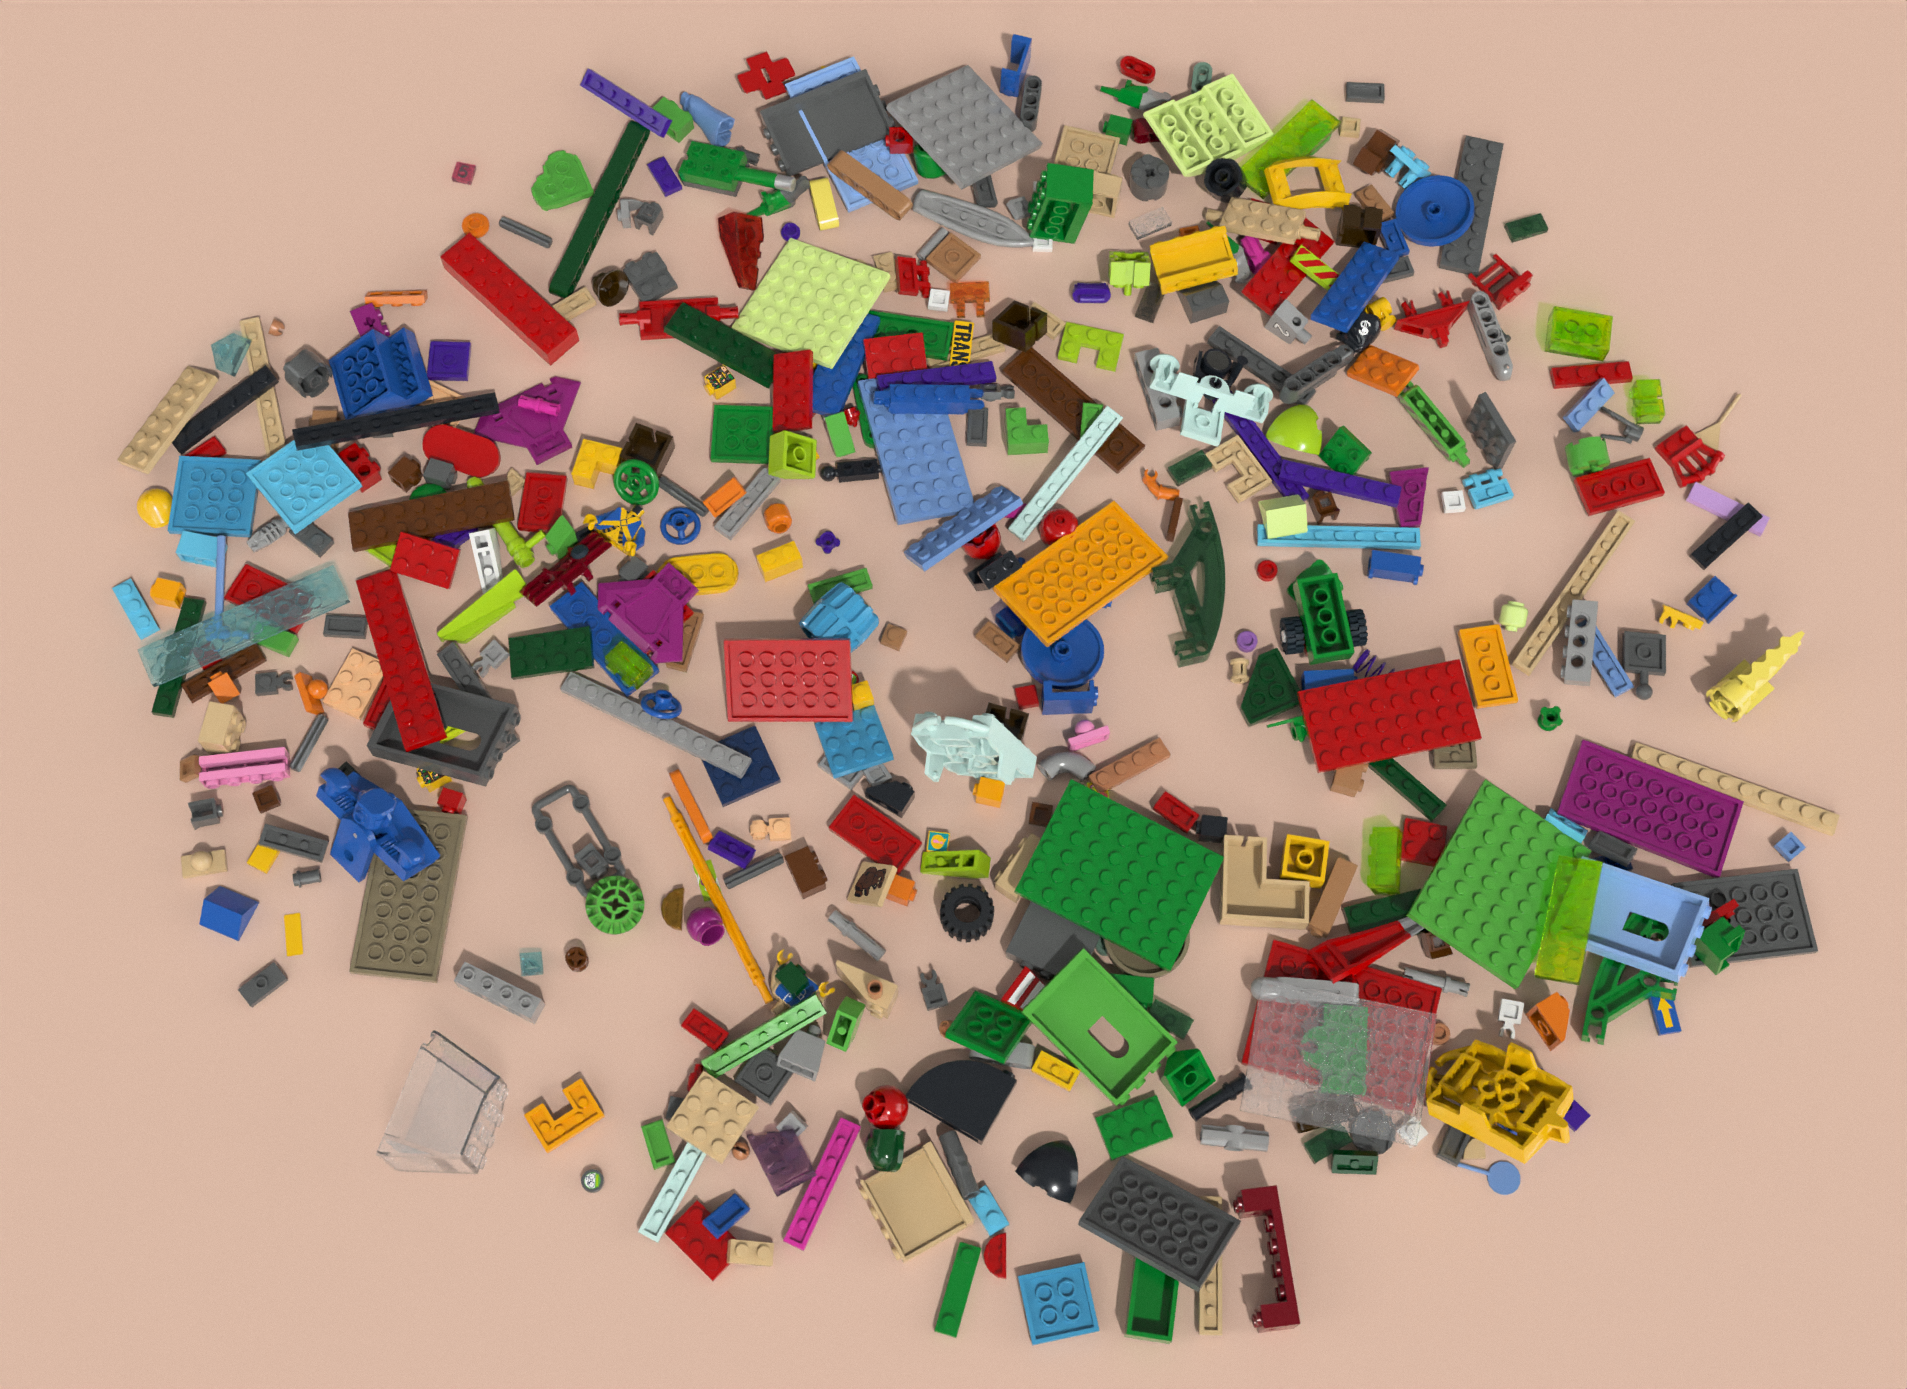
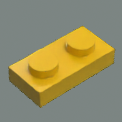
(1055, 1071)

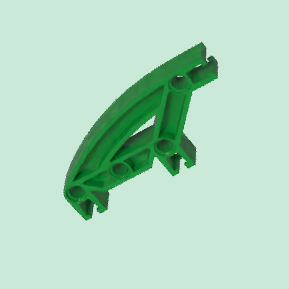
(1618, 999)

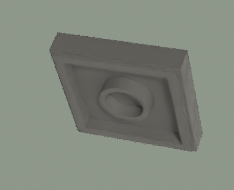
(763, 1076)

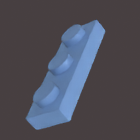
(1588, 405)

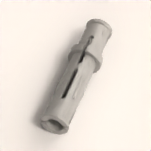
(854, 933)
(1447, 984)

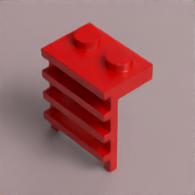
(1507, 292)

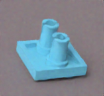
(1405, 156)

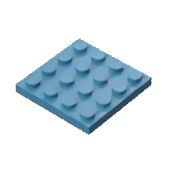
(213, 497)

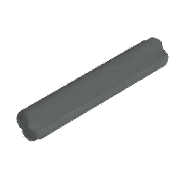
(525, 232)
(683, 496)
(308, 743)
(753, 870)

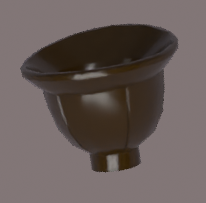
(610, 287)

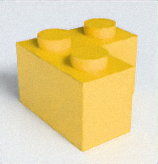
(592, 459)

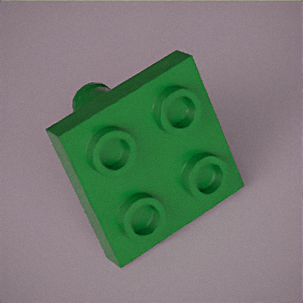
(1345, 452)

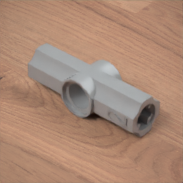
(1234, 1138)

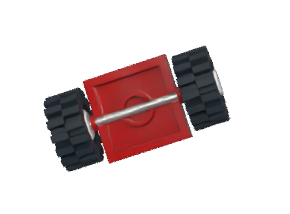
(1293, 636)

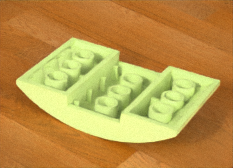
(1209, 126)

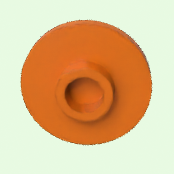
(475, 224)

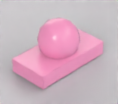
(1087, 735)

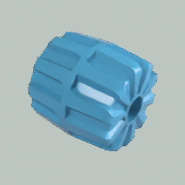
(840, 615)

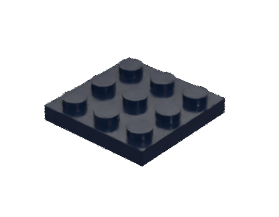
(759, 775)

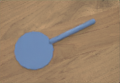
(1501, 1177)

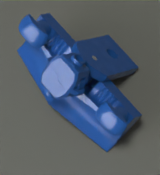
(368, 813)

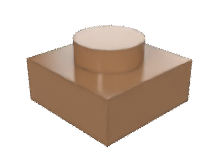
(893, 637)
(189, 768)

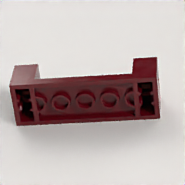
(1265, 1202)

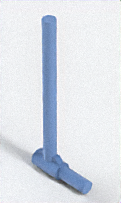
(220, 574)

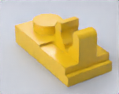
(1688, 620)

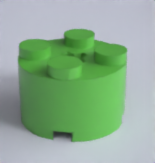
(1587, 456)

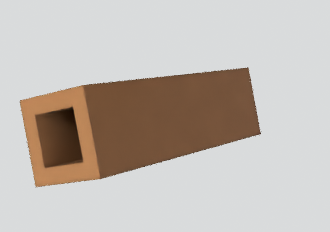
(1331, 898)

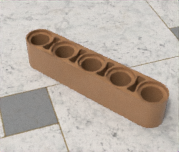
(870, 185)

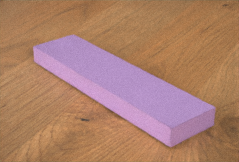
(1721, 506)

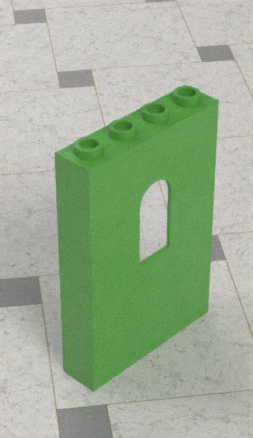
(1075, 1003)

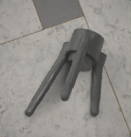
(1632, 430)

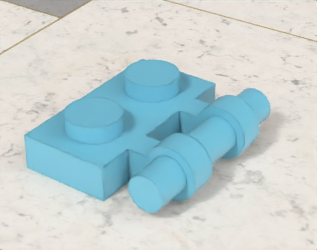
(1490, 493)

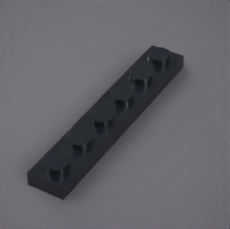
(224, 409)

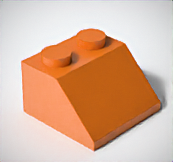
(1550, 1019)

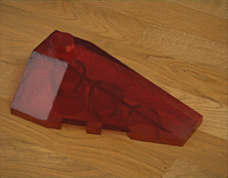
(741, 241)

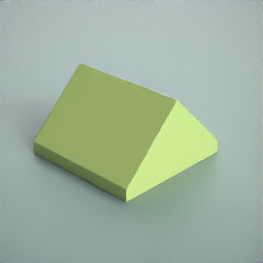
(1284, 516)

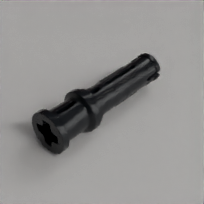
(1228, 1092)

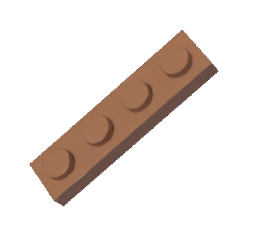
(1129, 766)

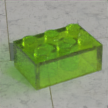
(1578, 333)

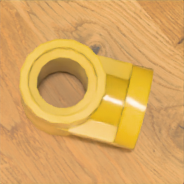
(1382, 309)

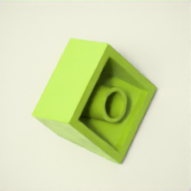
(792, 456)

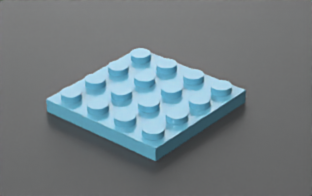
(303, 483)

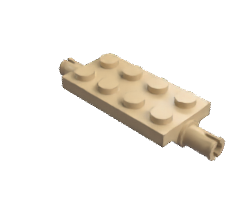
(1263, 221)

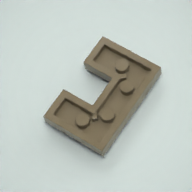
(1456, 757)

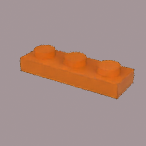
(396, 298)

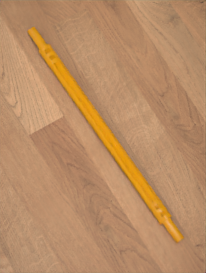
(728, 920)

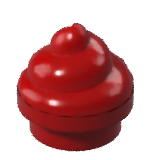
(852, 416)

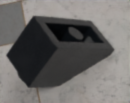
(892, 796)

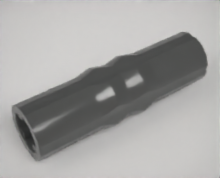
(959, 1165)

